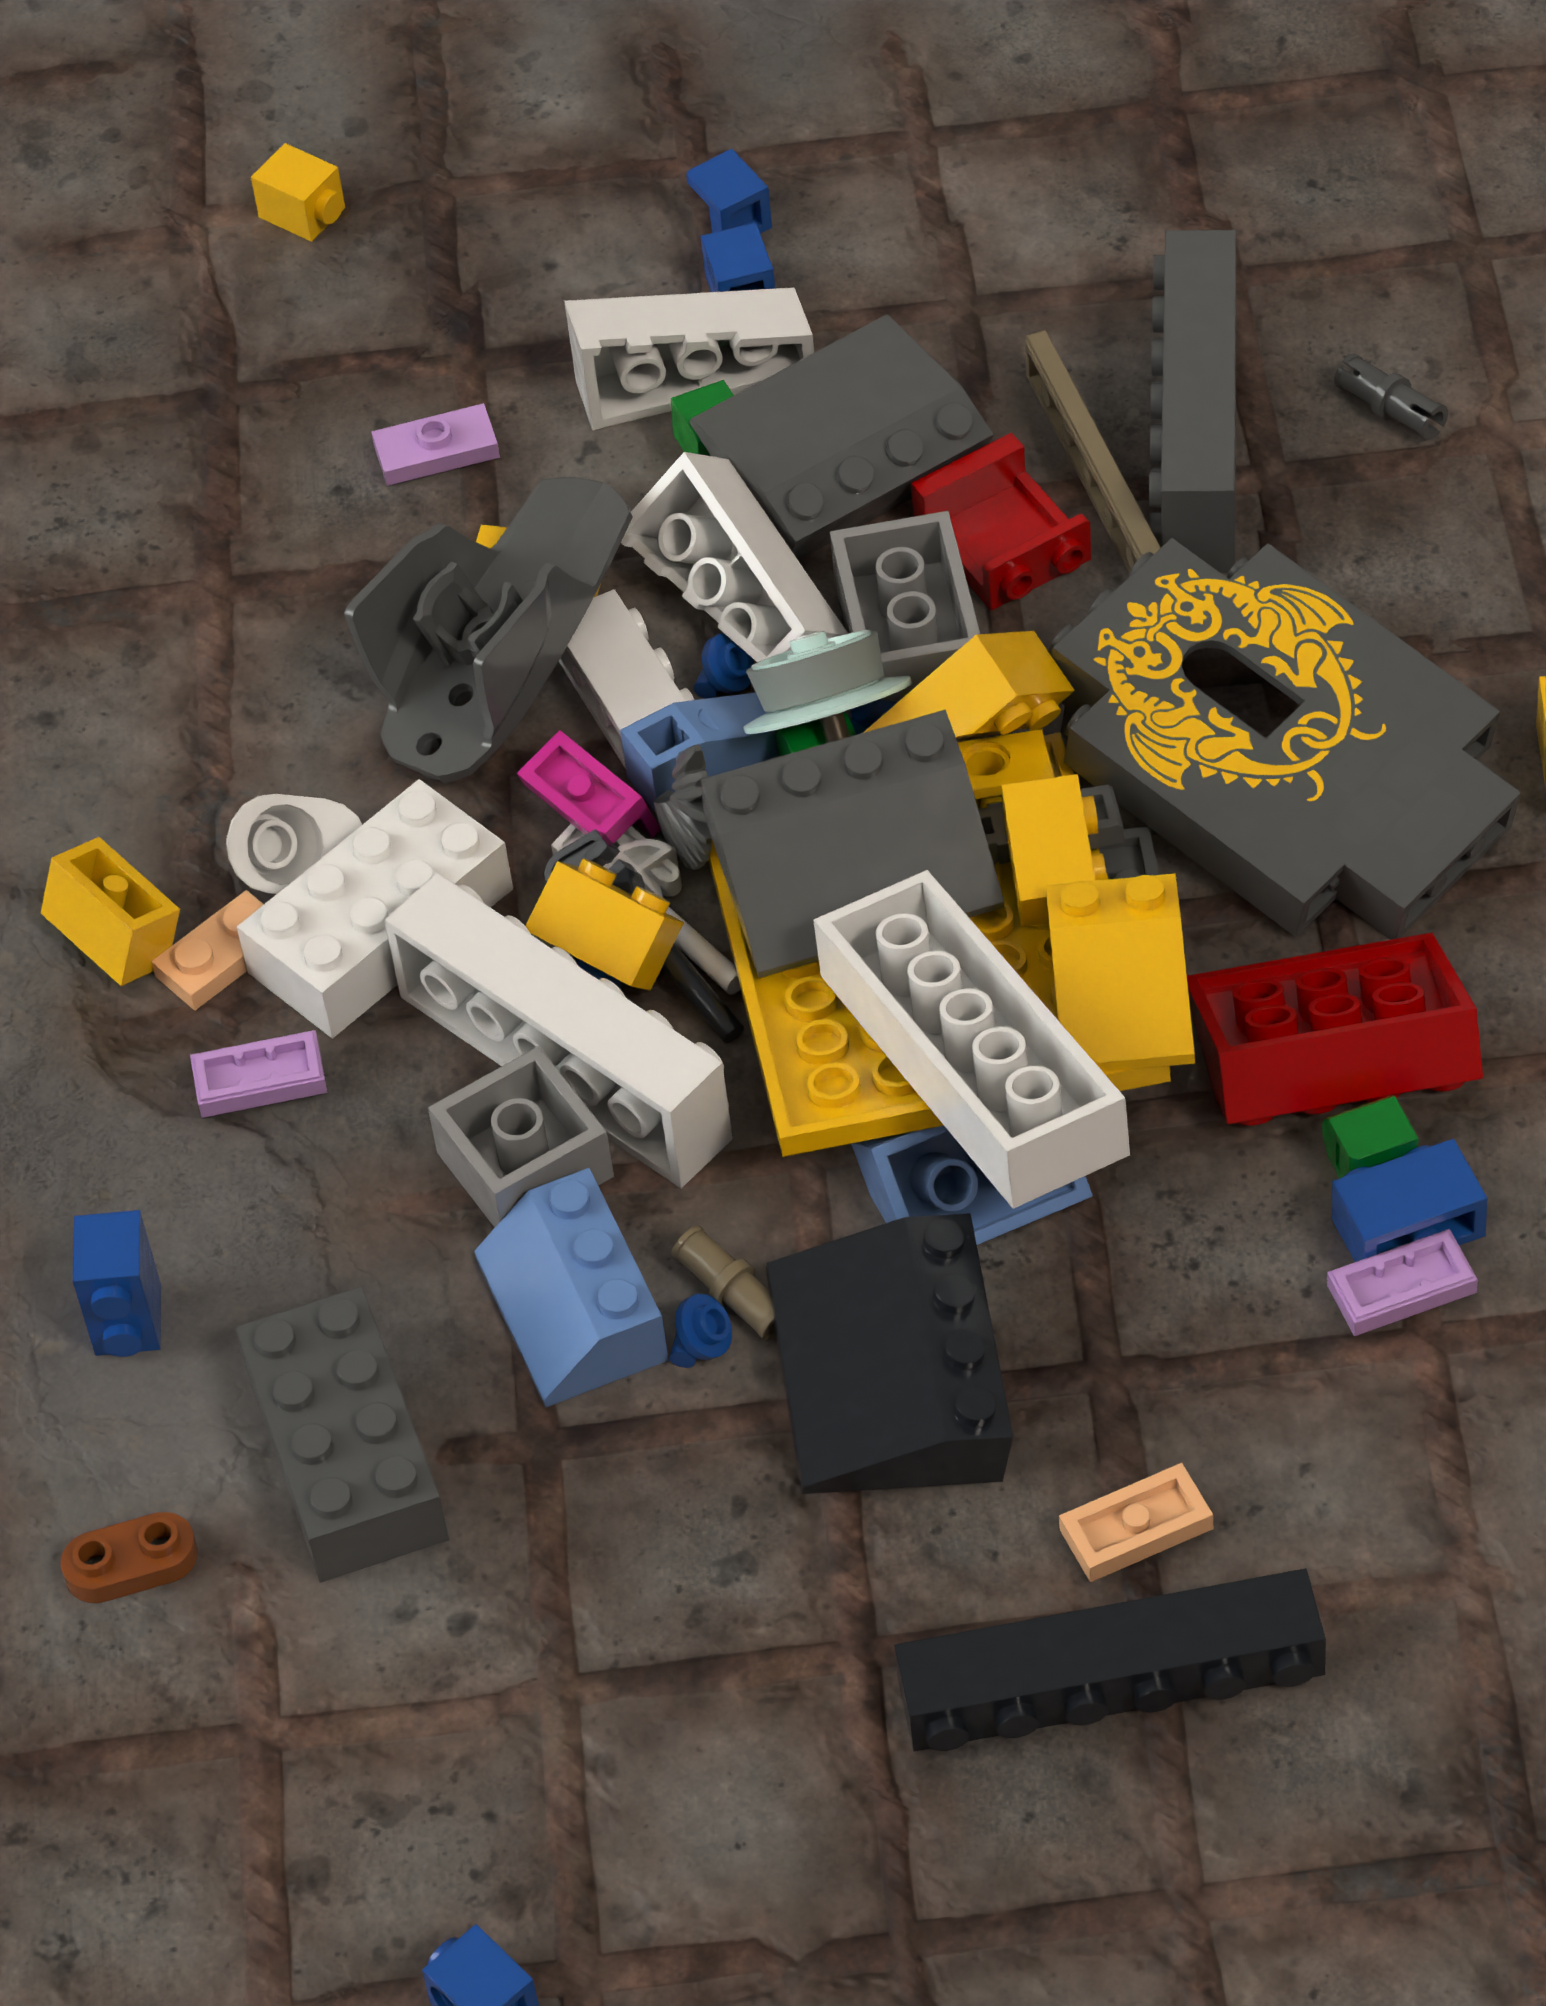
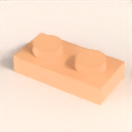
(208, 955)
(1136, 1522)

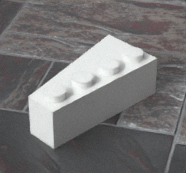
(650, 348)

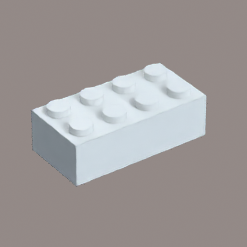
(326, 932)

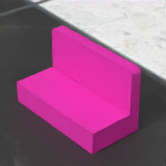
(585, 790)

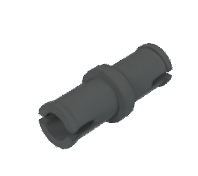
(1391, 396)

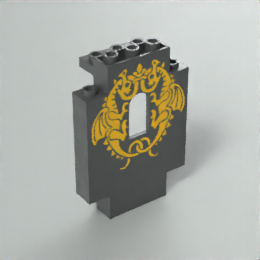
(1347, 800)

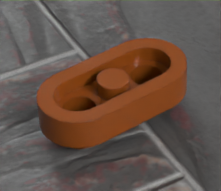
(129, 1557)

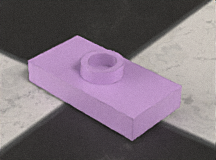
(435, 444)
(258, 1073)
(1402, 1282)

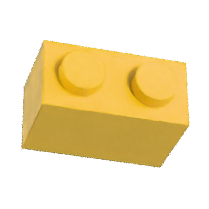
(1048, 840)
(109, 910)
(605, 924)

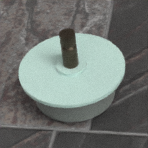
(821, 682)

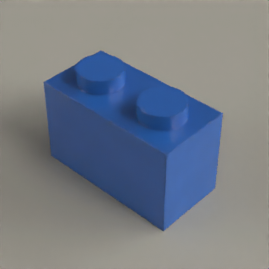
(1409, 1201)
(117, 1283)

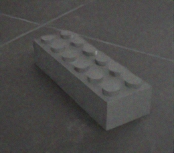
(1196, 395)

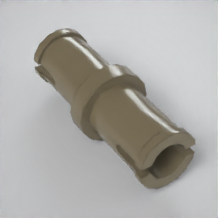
(728, 1279)

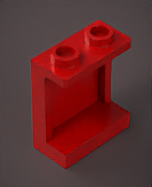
(1003, 522)

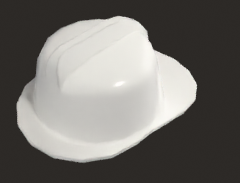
(283, 836)

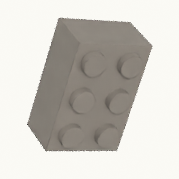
(908, 588)

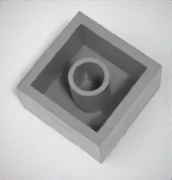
(517, 1133)

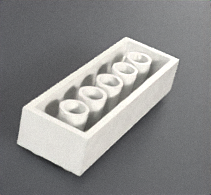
(514, 993)
(972, 1039)

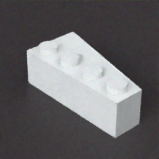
(728, 557)

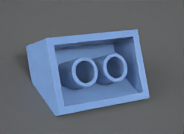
(934, 1175)
(571, 1290)

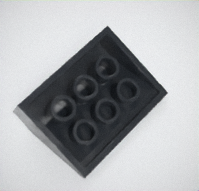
(891, 1359)

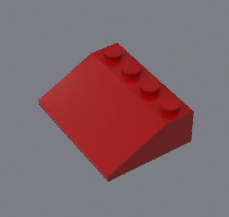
(1334, 1028)

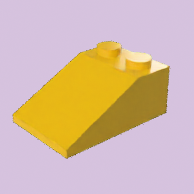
(989, 688)
(1122, 970)

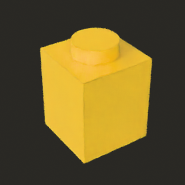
(298, 192)

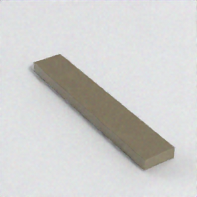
(1087, 451)

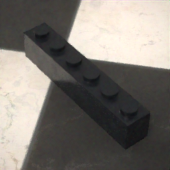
(1110, 1660)

